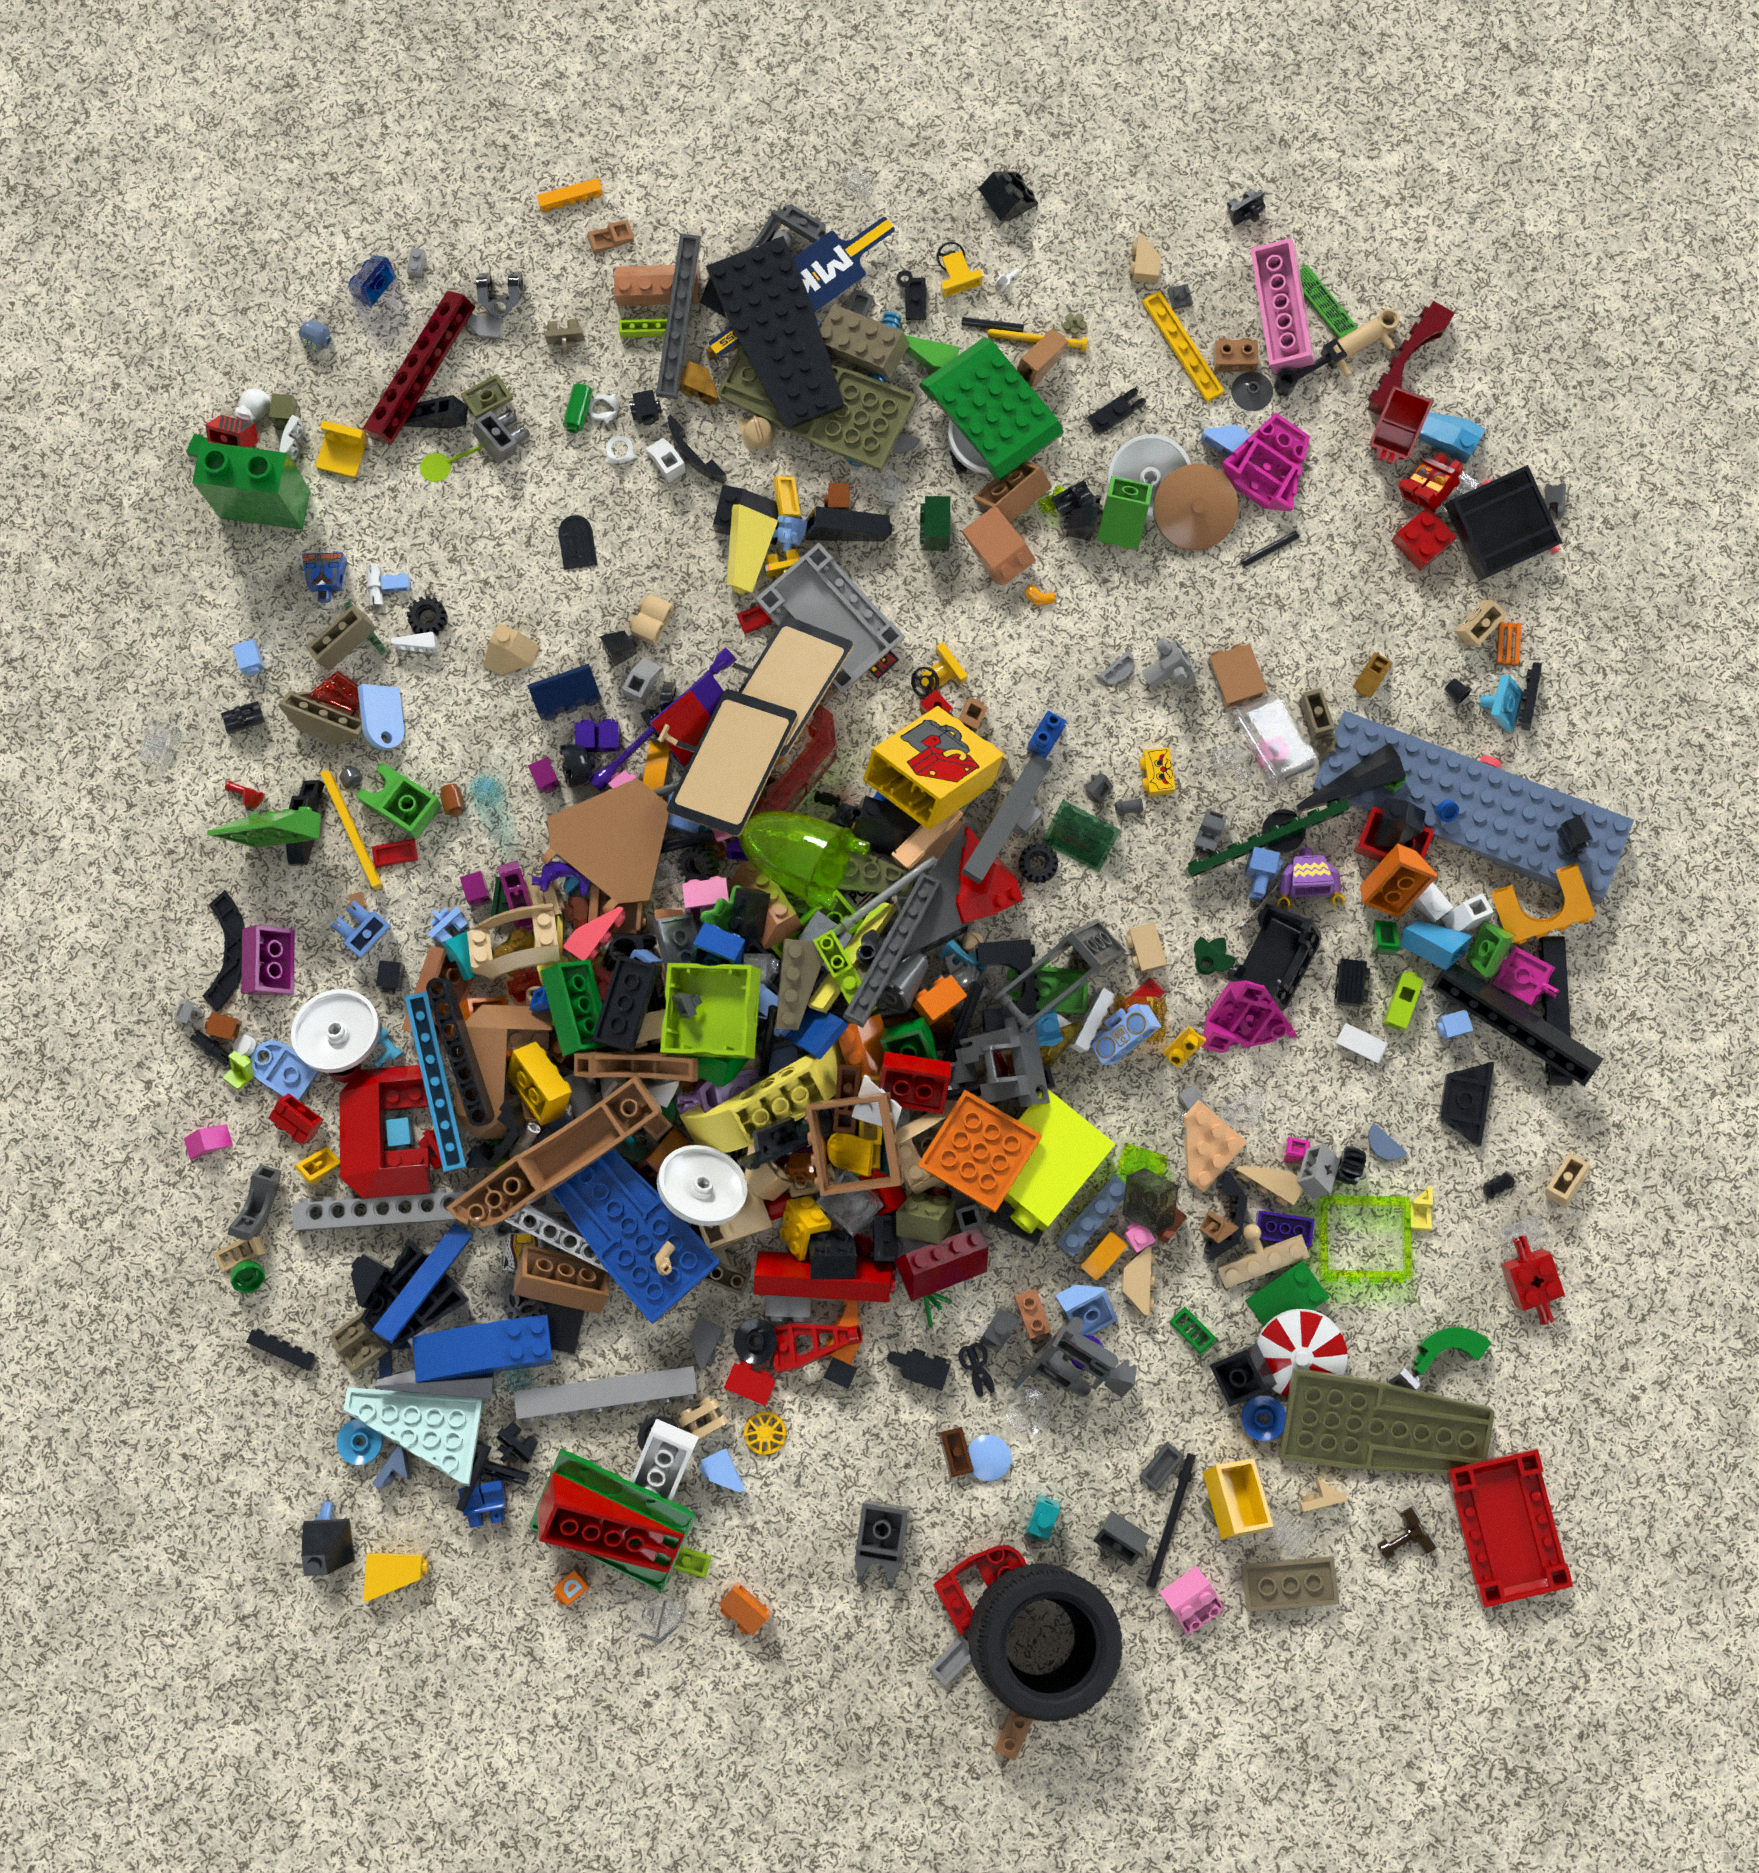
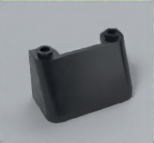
(1279, 953)

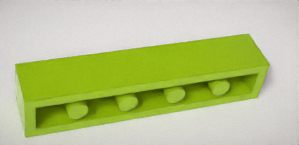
(642, 328)

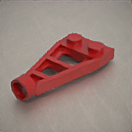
(786, 1353)

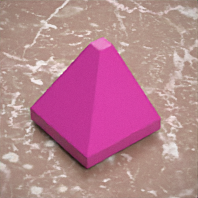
(1294, 1152)

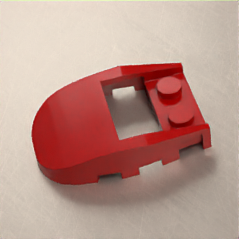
(990, 1564)

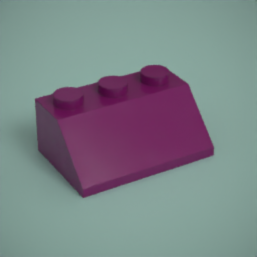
(267, 960)

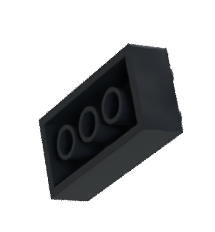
(1003, 1221)

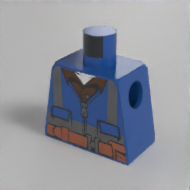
(324, 573)

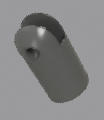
(1555, 498)

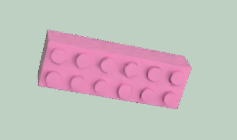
(1282, 306)

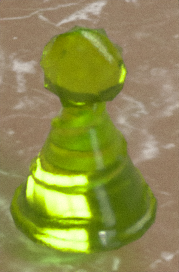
(1046, 503)

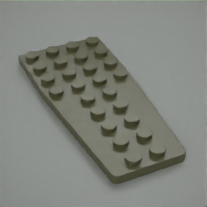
(859, 431)
(1380, 1425)

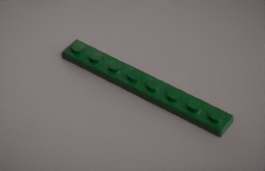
(1274, 835)

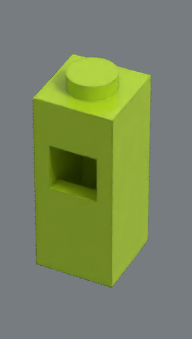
(1403, 1001)

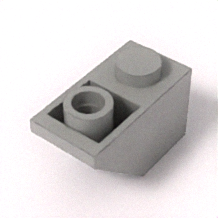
(641, 680)

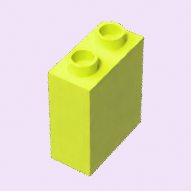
(1059, 1164)

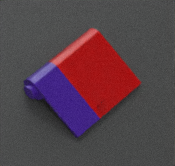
(689, 716)

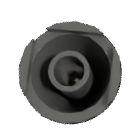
(905, 982)

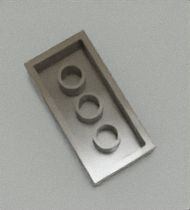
(863, 341)

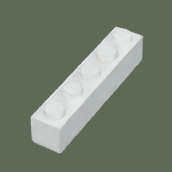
(1092, 1020)

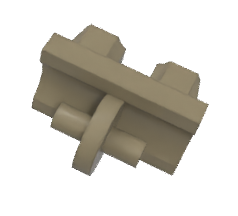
(564, 338)

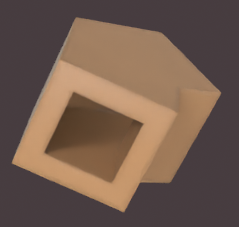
(359, 897)

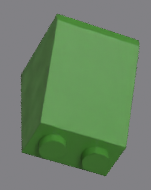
(1124, 512)

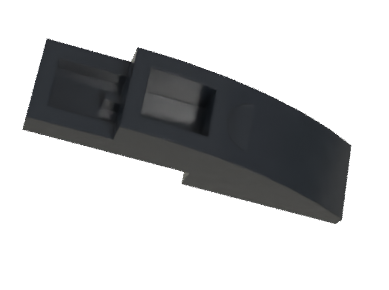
(309, 796)

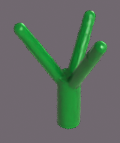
(931, 1297)

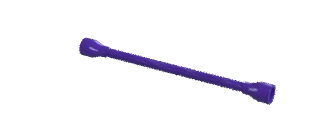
(602, 777)

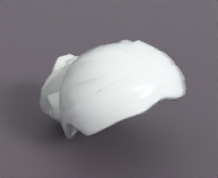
(253, 405)

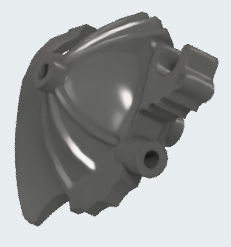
(964, 976)

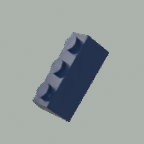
(565, 692)

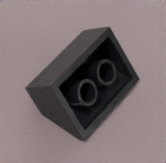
(883, 825)

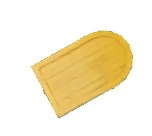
(851, 1152)

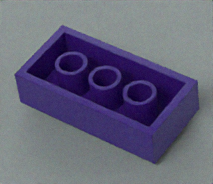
(1280, 1227)

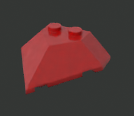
(995, 892)

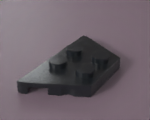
(1466, 1101)

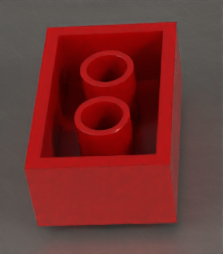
(1366, 840)

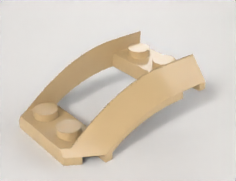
(545, 939)
(909, 1155)

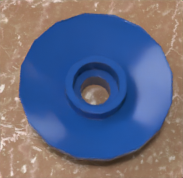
(1251, 1418)

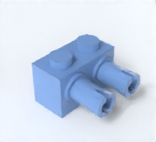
(1261, 868)
(364, 937)

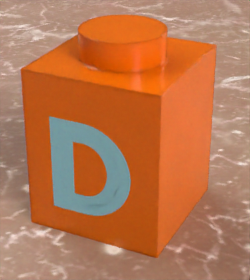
(570, 1588)

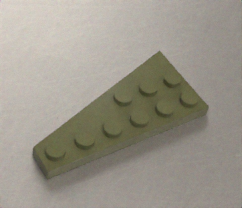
(872, 875)

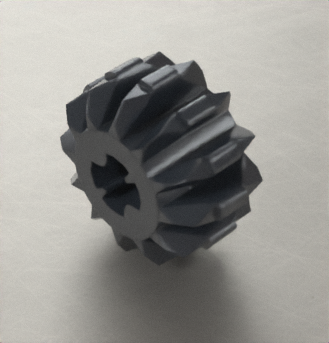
(1351, 1165)

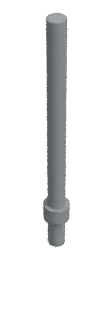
(848, 922)

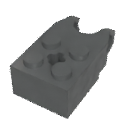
(878, 1547)

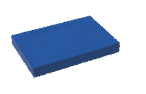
(817, 1032)

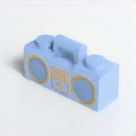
(1126, 1035)

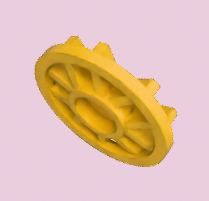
(764, 1433)

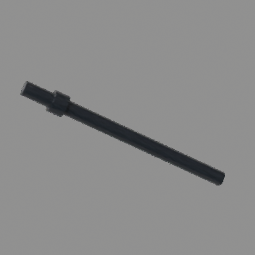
(1184, 1477)

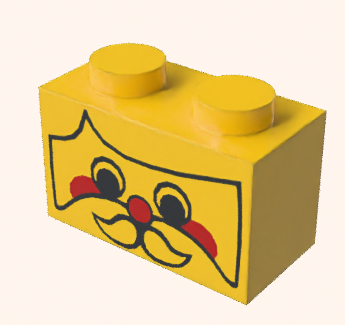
(1157, 771)

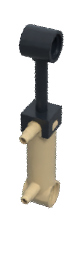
(1337, 351)

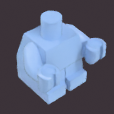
(790, 531)

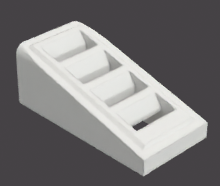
(419, 642)

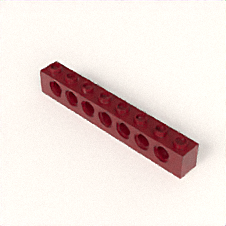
(419, 367)

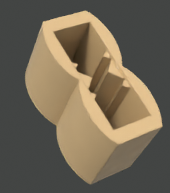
(651, 619)

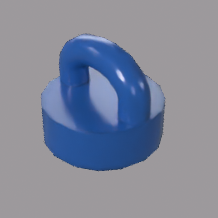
(1447, 810)

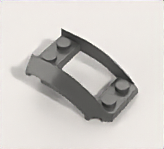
(793, 219)

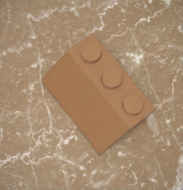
(1015, 491)

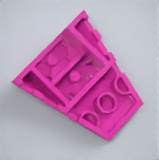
(1269, 464)

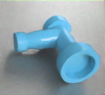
(391, 1050)

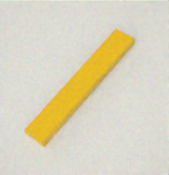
(1183, 346)
(352, 830)

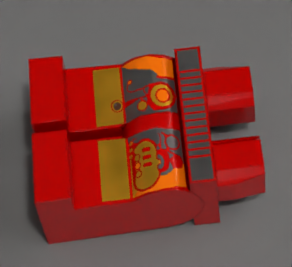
(1432, 482)

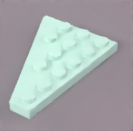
(427, 1425)

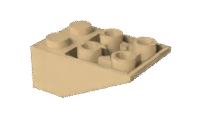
(749, 1221)

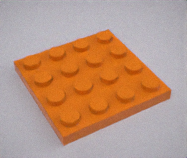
(980, 1151)

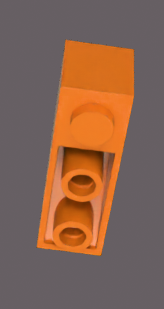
(849, 1318)

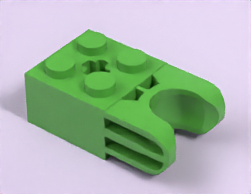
(397, 797)

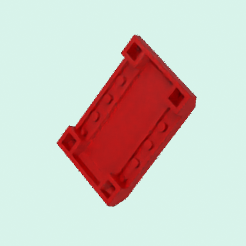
(1508, 1528)

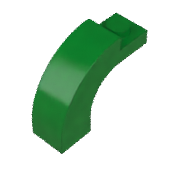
(1462, 1339)

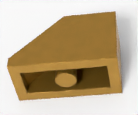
(1372, 675)

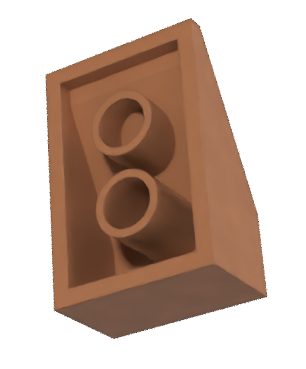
(998, 546)

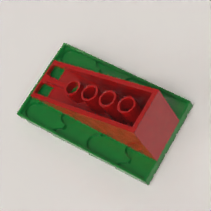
(611, 1520)

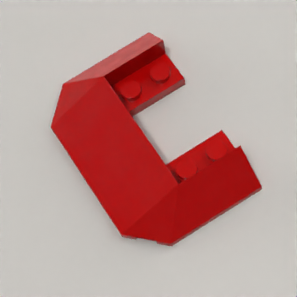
(363, 1156)

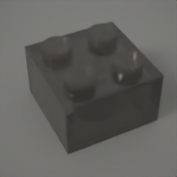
(1150, 1200)

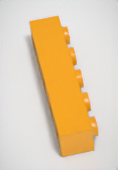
(570, 195)

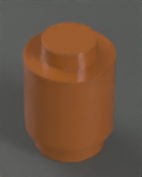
(452, 800)

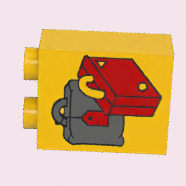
(933, 767)

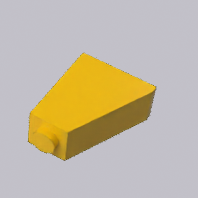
(391, 1571)

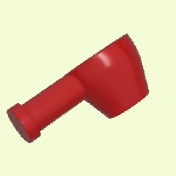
(250, 796)

